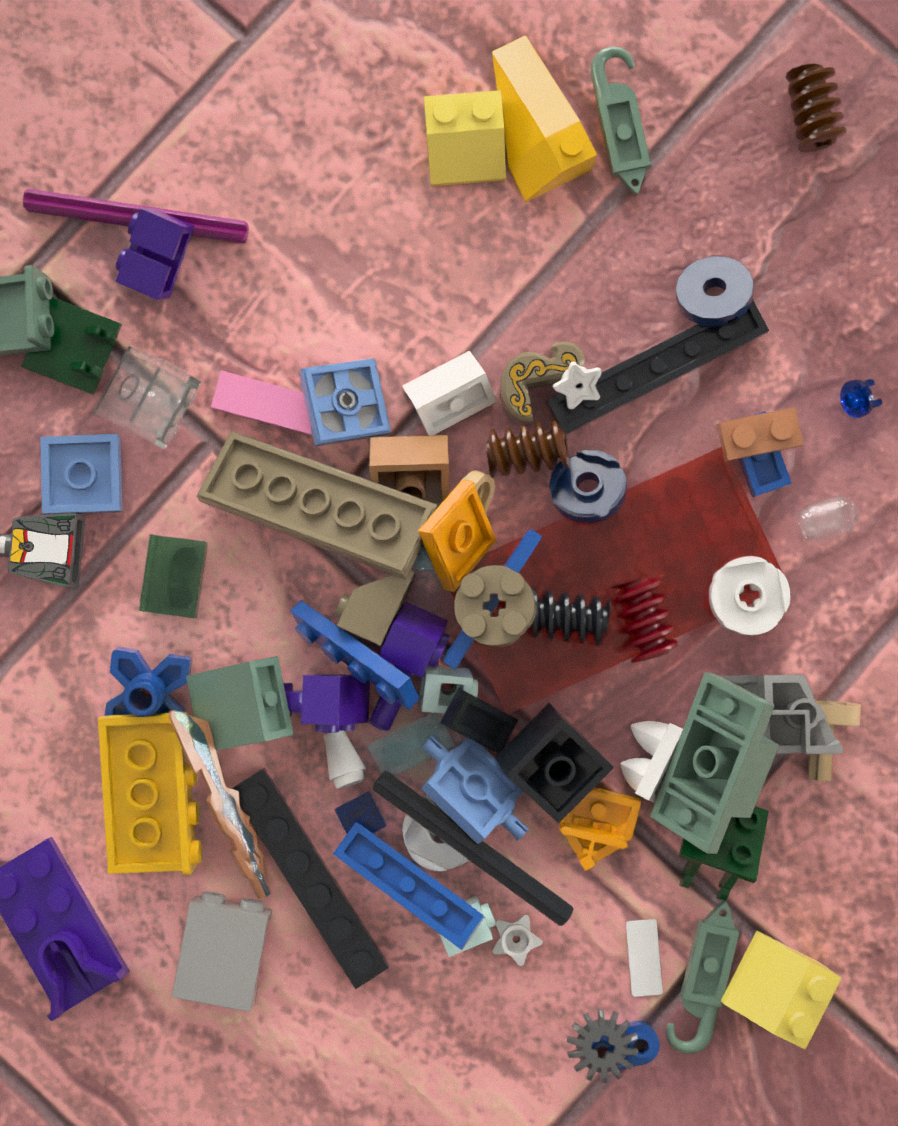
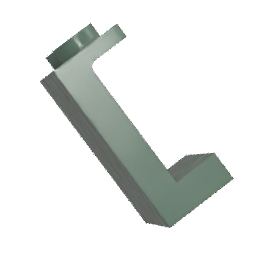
(25, 312)
(242, 703)

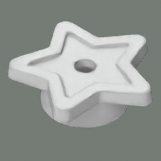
(573, 376)
(520, 949)

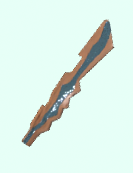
(223, 802)

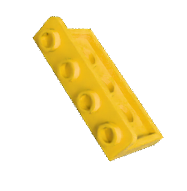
(147, 796)

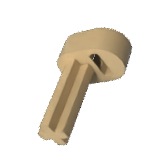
(837, 714)

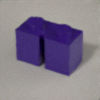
(154, 253)

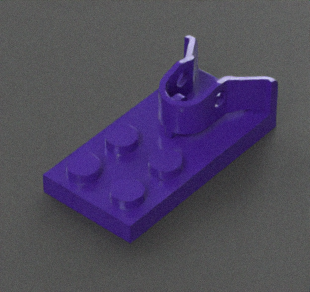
(57, 927)

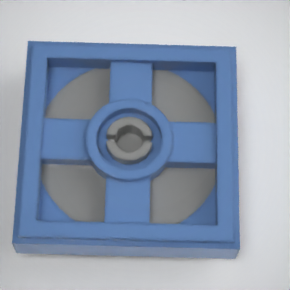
(344, 402)

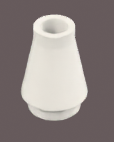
(343, 762)

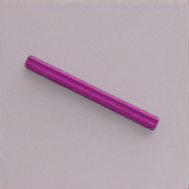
(122, 213)

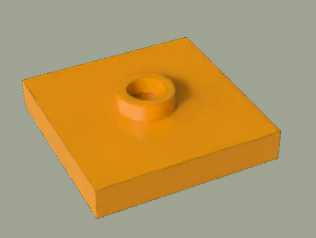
(457, 535)

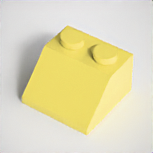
(465, 138)
(781, 989)

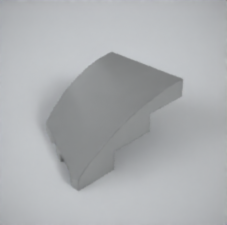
(796, 719)

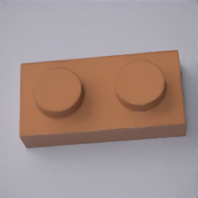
(760, 434)

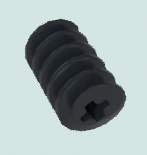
(570, 617)

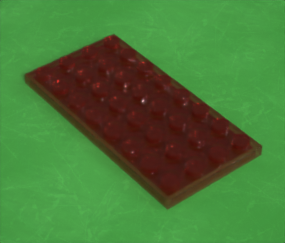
(668, 529)

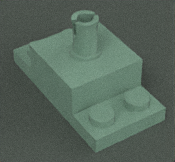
(716, 764)

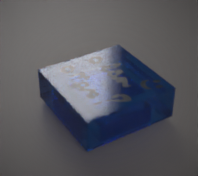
(364, 811)

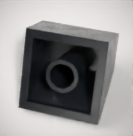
(553, 763)

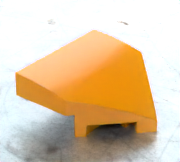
(600, 825)

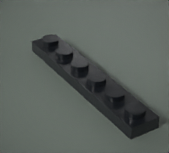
(658, 367)
(310, 879)

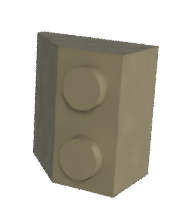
(374, 607)

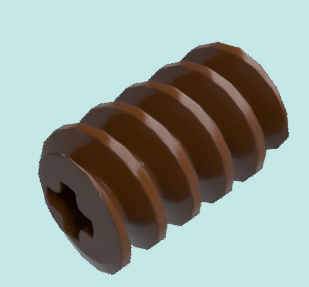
(814, 106)
(527, 448)

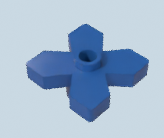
(135, 675)

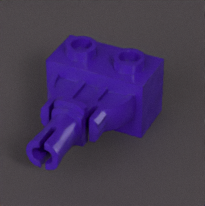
(411, 645)
(330, 702)

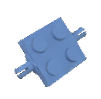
(473, 789)

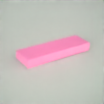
(261, 402)

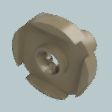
(512, 621)

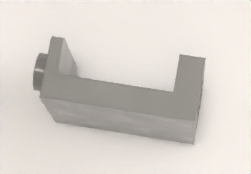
(221, 951)

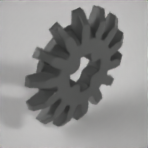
(592, 1033)

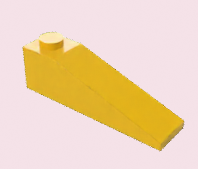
(540, 128)

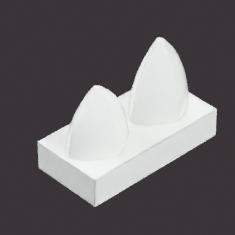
(645, 774)

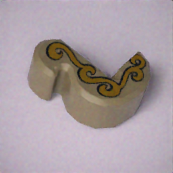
(533, 371)

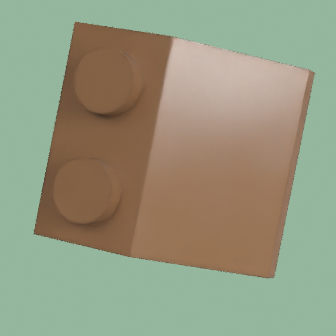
(412, 465)

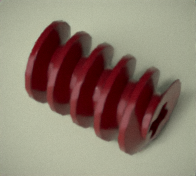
(645, 618)

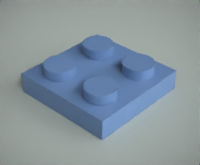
(81, 474)

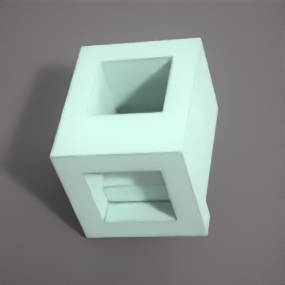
(434, 698)

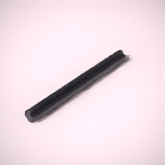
(479, 854)

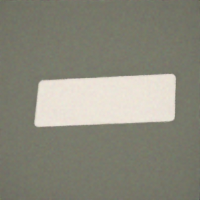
(644, 957)

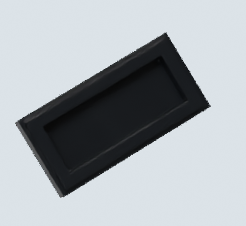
(479, 721)

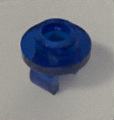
(858, 398)

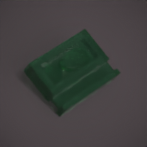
(173, 576)

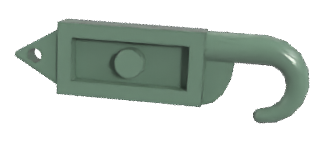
(620, 121)
(706, 976)

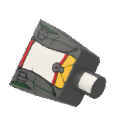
(46, 548)

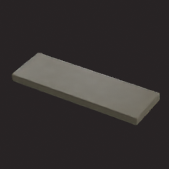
(317, 504)

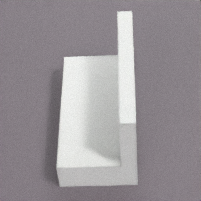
(450, 393)

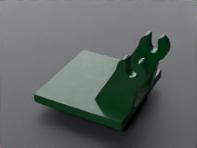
(78, 347)
(737, 855)

